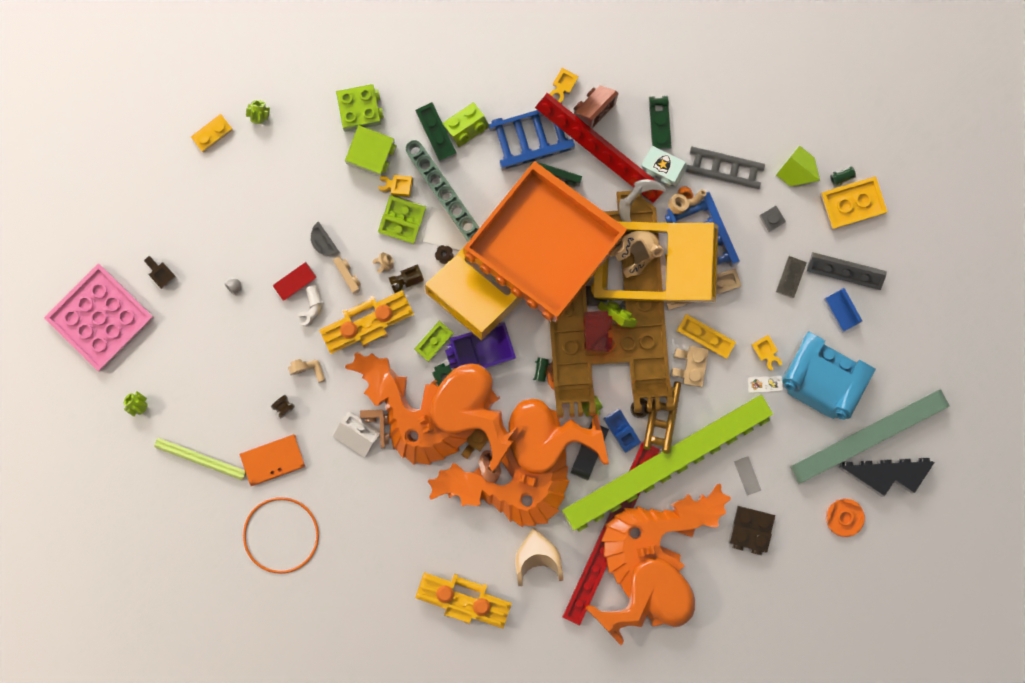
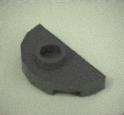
(322, 242)

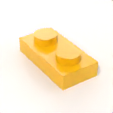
(211, 133)

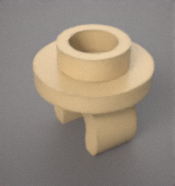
(386, 262)

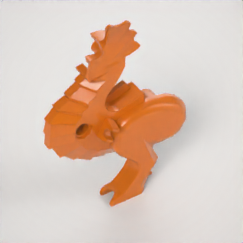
(446, 414)
(533, 461)
(650, 571)

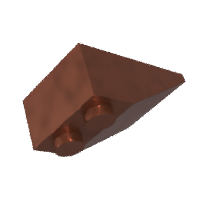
(596, 106)

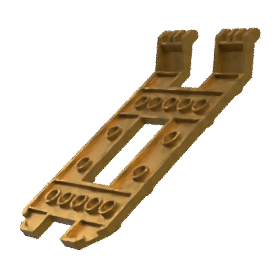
(639, 346)

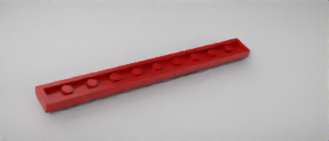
(597, 562)

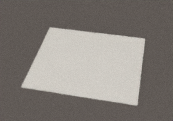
(443, 231)

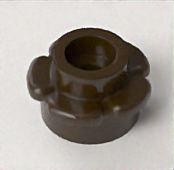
(444, 249)

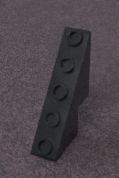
(882, 476)

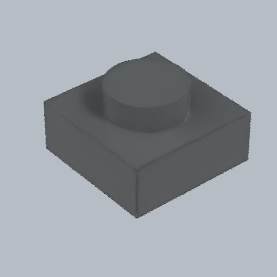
(772, 218)

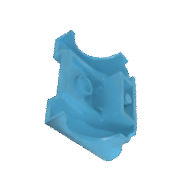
(826, 378)

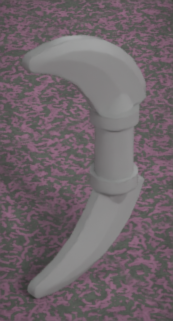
(640, 186)

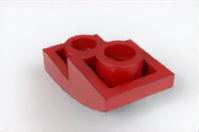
(294, 281)

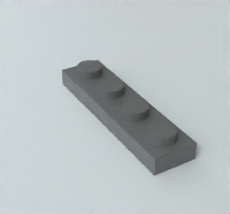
(846, 271)

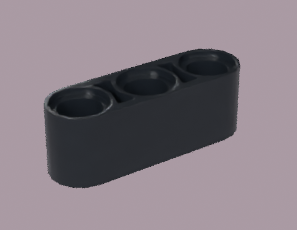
(586, 459)

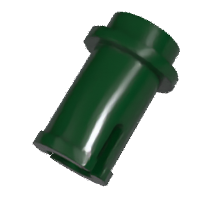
(842, 176)
(541, 369)

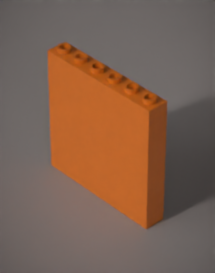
(544, 242)

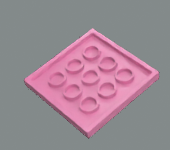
(98, 317)

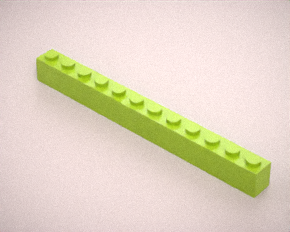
(662, 465)

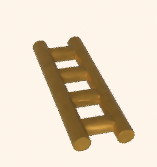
(668, 425)

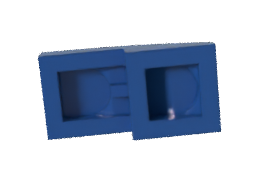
(622, 430)

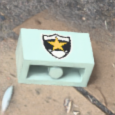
(664, 166)

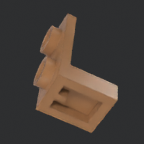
(371, 416)

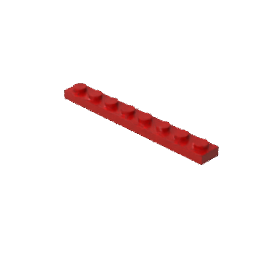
(595, 143)

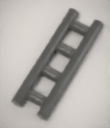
(714, 172)

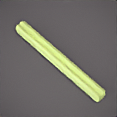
(200, 459)

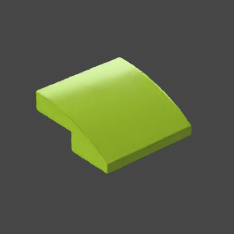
(402, 219)

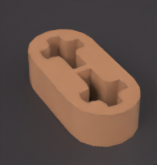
(484, 462)

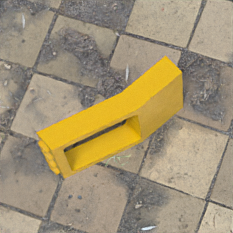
(689, 265)
(470, 296)

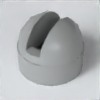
(233, 285)

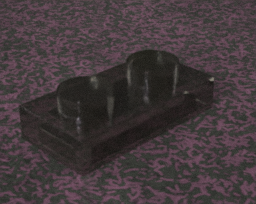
(791, 277)

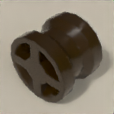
(643, 402)
(282, 406)

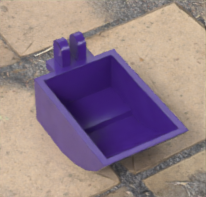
(488, 352)

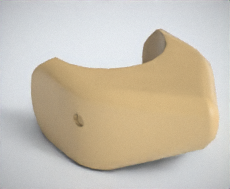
(536, 552)

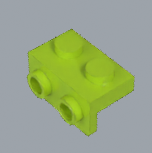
(466, 124)

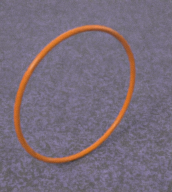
(270, 500)

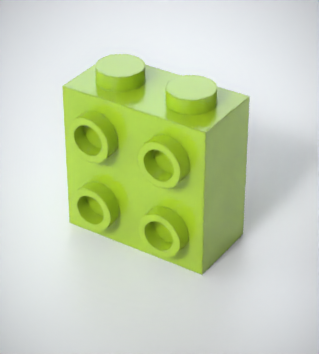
(359, 107)
(370, 151)

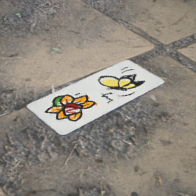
(765, 384)

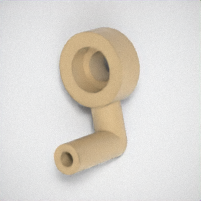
(683, 203)
(298, 367)

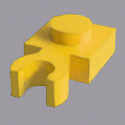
(564, 82)
(399, 185)
(765, 350)

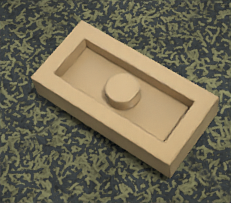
(352, 281)

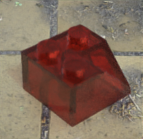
(596, 332)

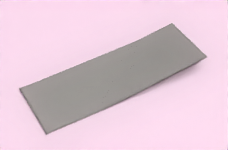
(747, 475)

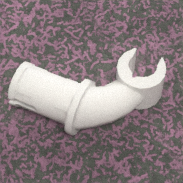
(315, 305)

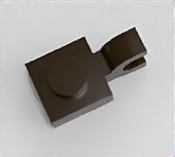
(160, 273)
(408, 277)

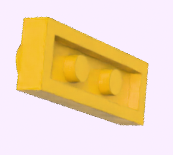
(706, 336)

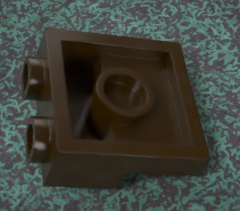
(751, 530)

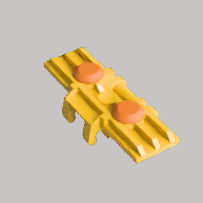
(387, 312)
(460, 606)

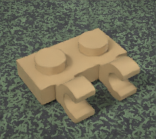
(695, 365)

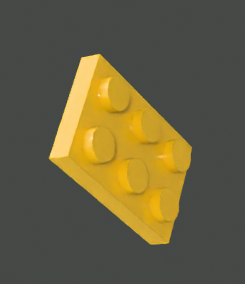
(853, 202)

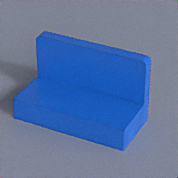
(843, 310)

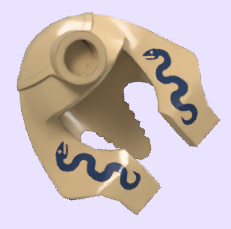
(643, 246)

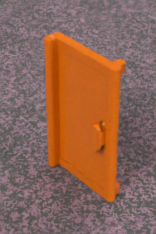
(278, 456)

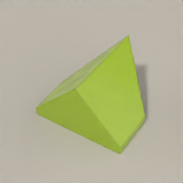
(799, 169)

